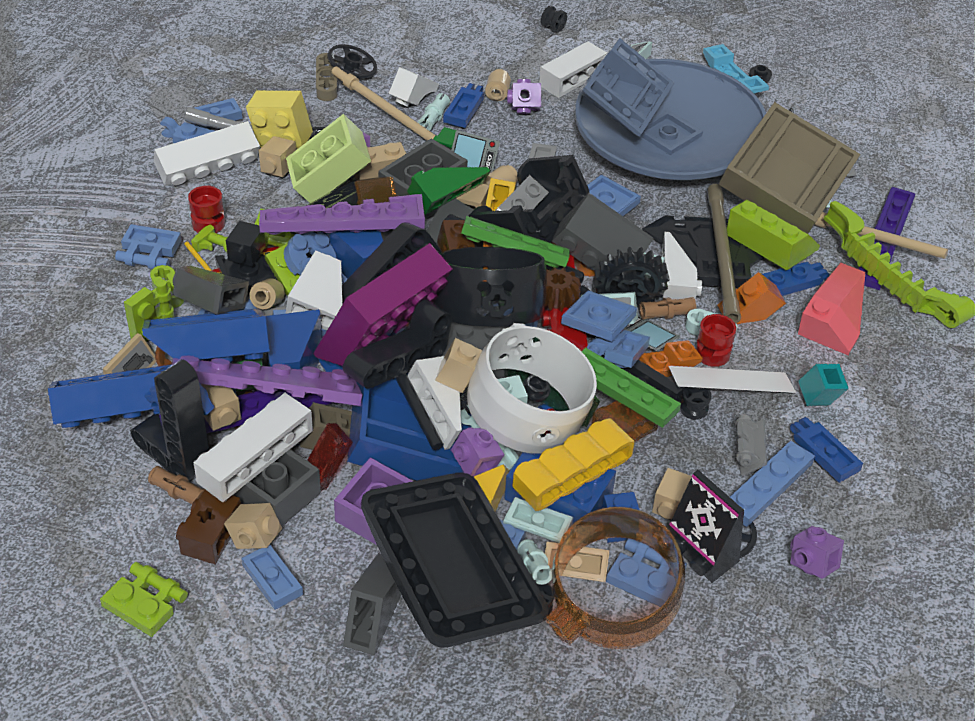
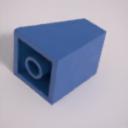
(354, 247)
(294, 339)

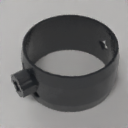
(513, 278)

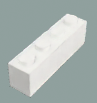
(206, 154)
(253, 446)

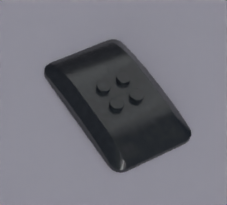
(452, 559)

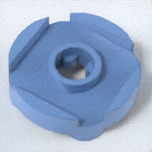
(302, 244)

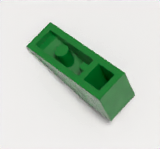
(445, 184)

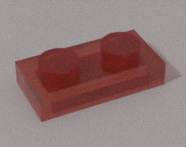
(329, 453)

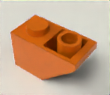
(757, 299)

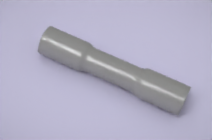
(206, 119)

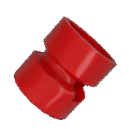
(206, 208)
(716, 339)

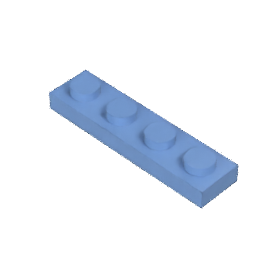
(772, 480)

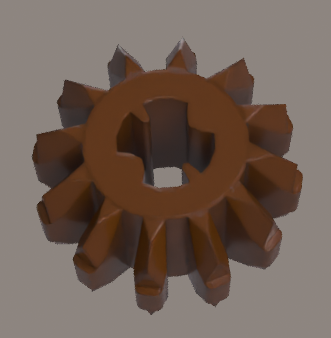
(562, 289)

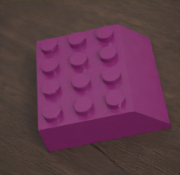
(384, 304)

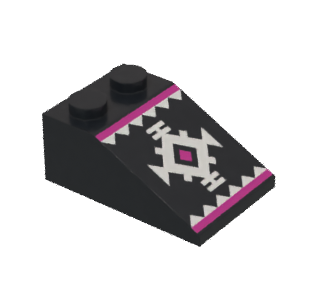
(708, 528)

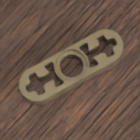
(325, 82)

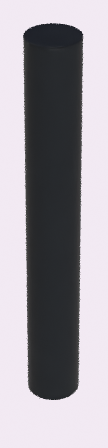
(419, 412)

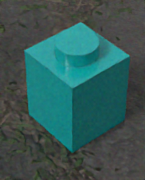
(823, 384)

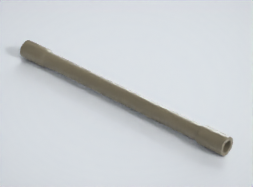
(730, 302)

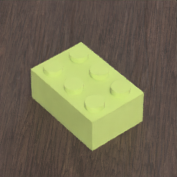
(328, 159)

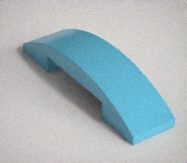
(722, 58)

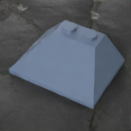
(627, 87)

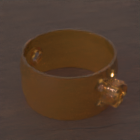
(571, 622)

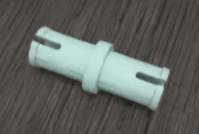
(434, 111)
(535, 561)

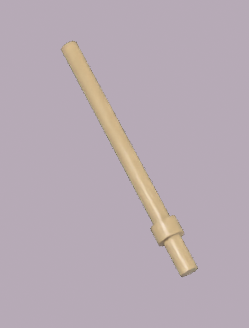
(352, 83)
(895, 240)

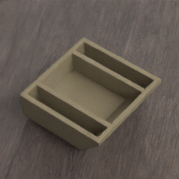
(789, 168)

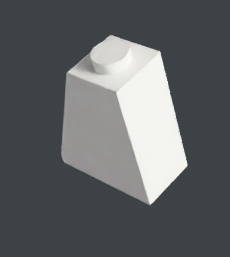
(318, 288)

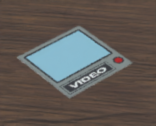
(476, 149)
(658, 335)

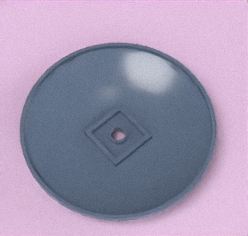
(691, 133)

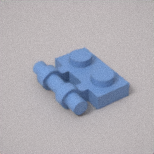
(148, 240)
(623, 350)
(640, 578)

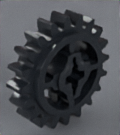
(630, 272)

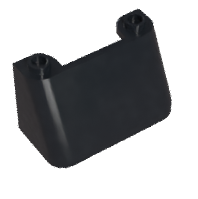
(566, 189)

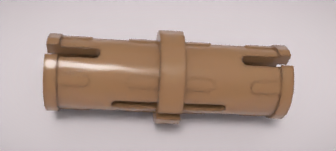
(666, 308)
(163, 480)

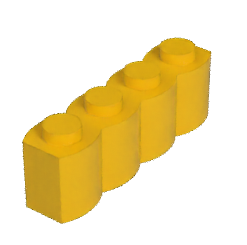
(571, 465)

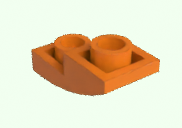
(674, 354)

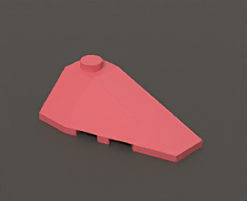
(836, 310)

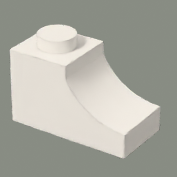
(411, 87)

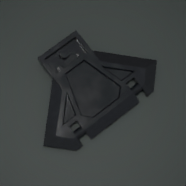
(698, 242)

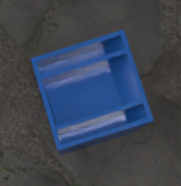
(211, 335)
(390, 434)

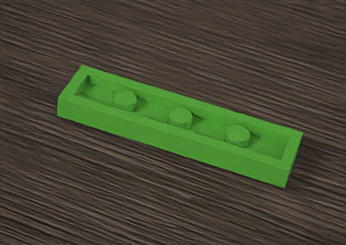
(501, 237)
(632, 391)

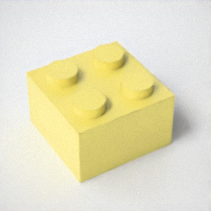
(279, 115)

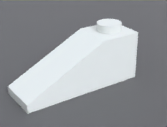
(681, 271)
(438, 399)

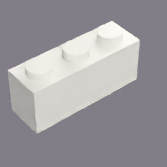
(570, 69)

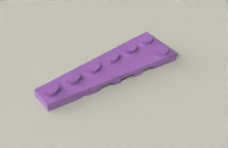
(344, 216)
(332, 386)

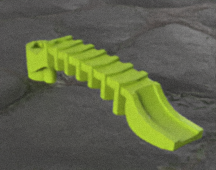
(946, 307)

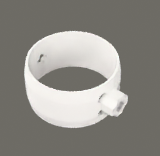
(551, 359)

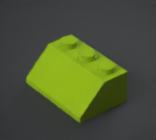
(769, 235)

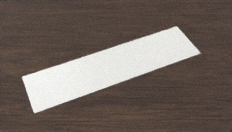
(731, 379)

